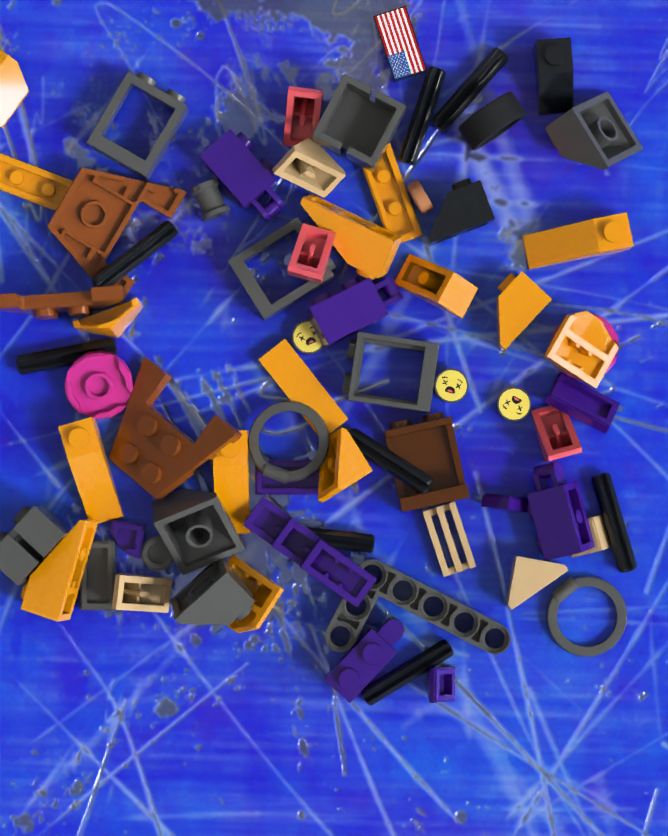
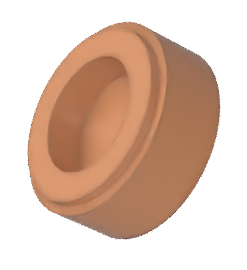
(420, 197)

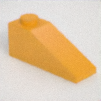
(356, 239)
(578, 241)
(91, 469)
(233, 481)
(56, 581)

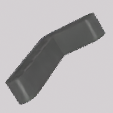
(414, 604)

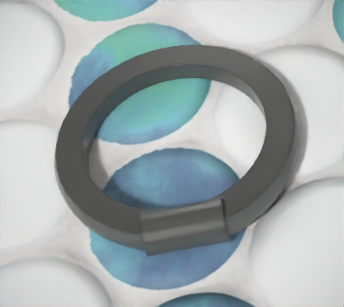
(278, 473)
(567, 589)

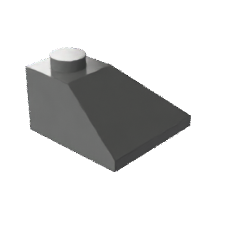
(594, 133)
(195, 528)
(213, 597)

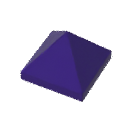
(440, 684)

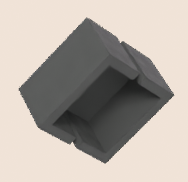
(359, 124)
(29, 542)

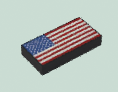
(399, 44)

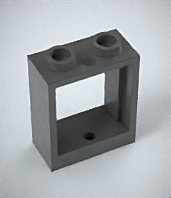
(118, 154)
(250, 284)
(427, 375)

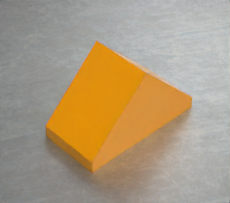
(342, 465)

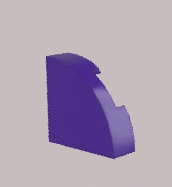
(504, 502)
(129, 536)

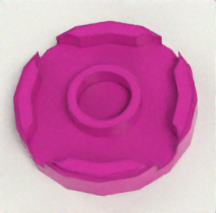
(99, 384)

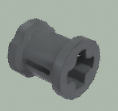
(210, 200)

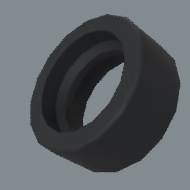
(492, 120)

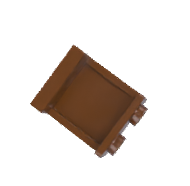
(433, 450)

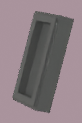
(99, 577)

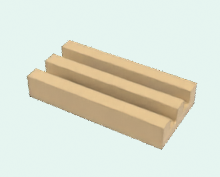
(458, 567)

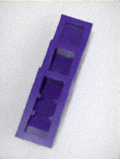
(310, 551)

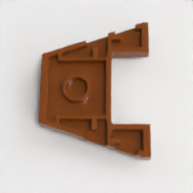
(98, 211)
(75, 303)
(153, 447)

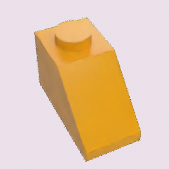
(436, 285)
(517, 307)

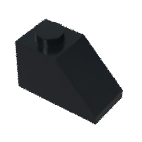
(553, 75)
(461, 212)

